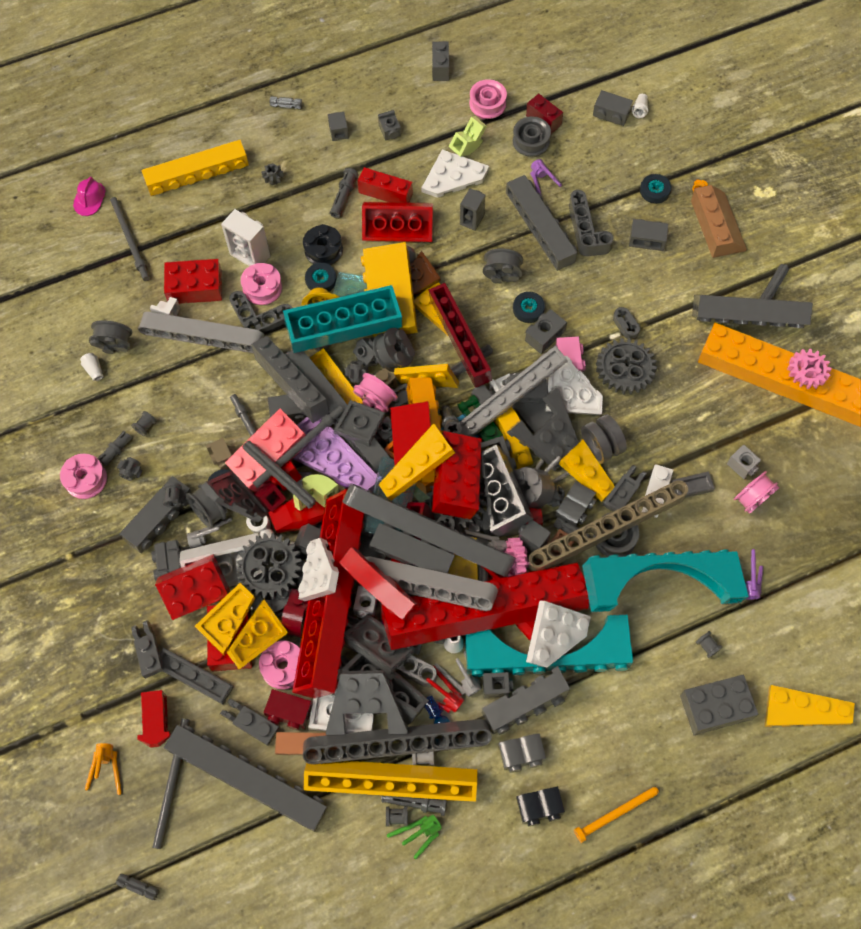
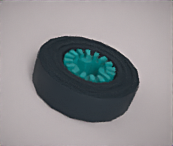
(656, 181)
(319, 270)
(529, 299)

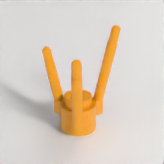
(103, 754)

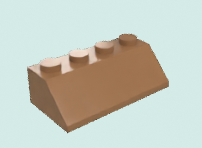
(717, 221)

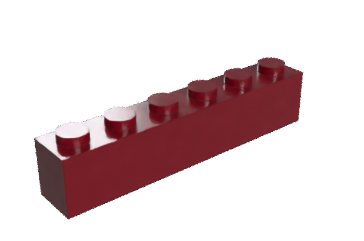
(460, 335)

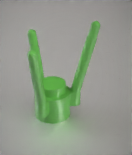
(429, 826)

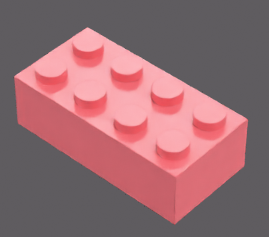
(274, 440)

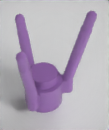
(540, 170)
(753, 586)

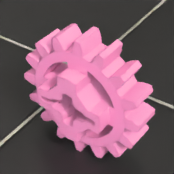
(810, 368)
(516, 549)

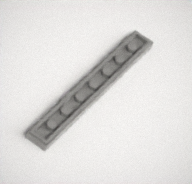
(512, 392)

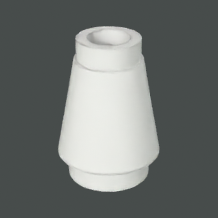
(640, 106)
(92, 366)
(454, 646)

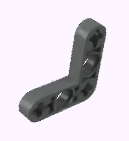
(252, 319)

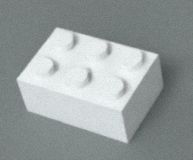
(245, 238)

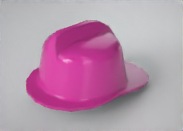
(88, 197)

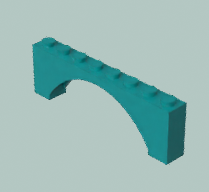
(716, 570)
(607, 650)

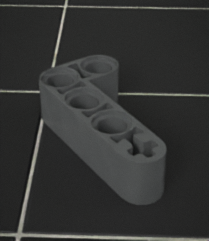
(584, 228)

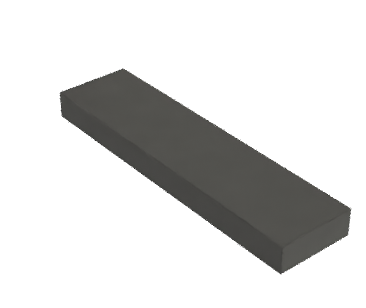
(195, 677)

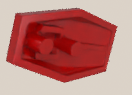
(288, 518)

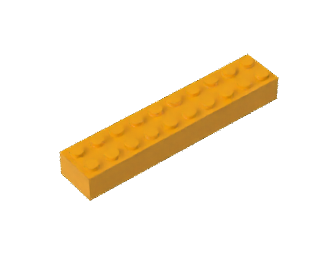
(767, 368)

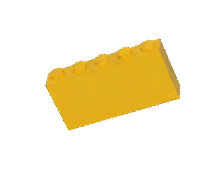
(387, 267)

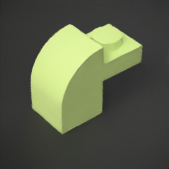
(470, 139)
(319, 487)

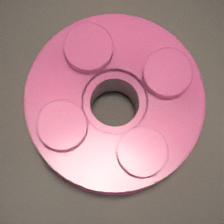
(488, 99)
(258, 274)
(375, 393)
(78, 466)
(756, 492)
(270, 659)

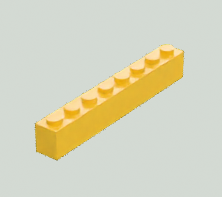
(392, 780)

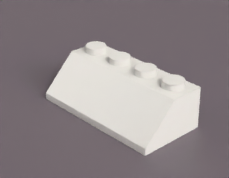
(226, 555)

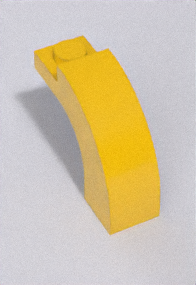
(518, 451)

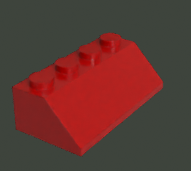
(397, 221)

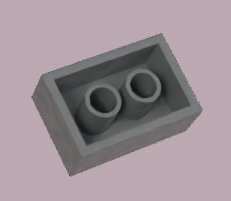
(718, 704)

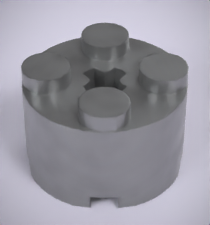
(535, 486)

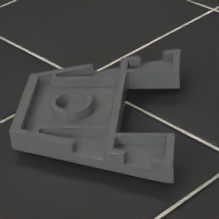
(554, 437)
(365, 694)

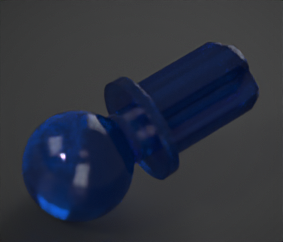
(435, 711)

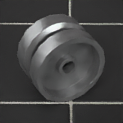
(604, 438)

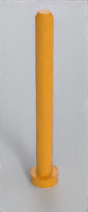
(616, 813)

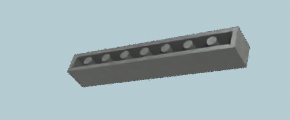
(245, 777)

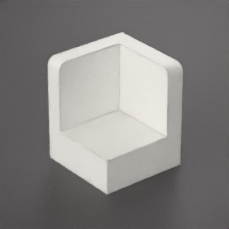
(169, 308)

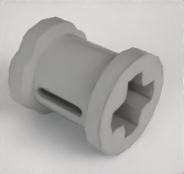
(423, 758)

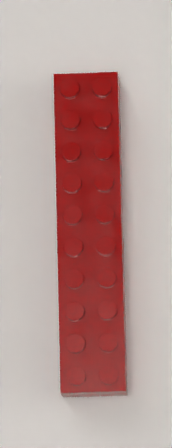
(514, 604)
(327, 615)

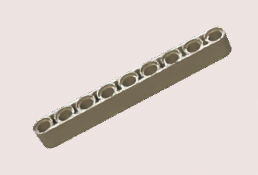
(614, 519)

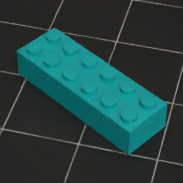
(342, 318)

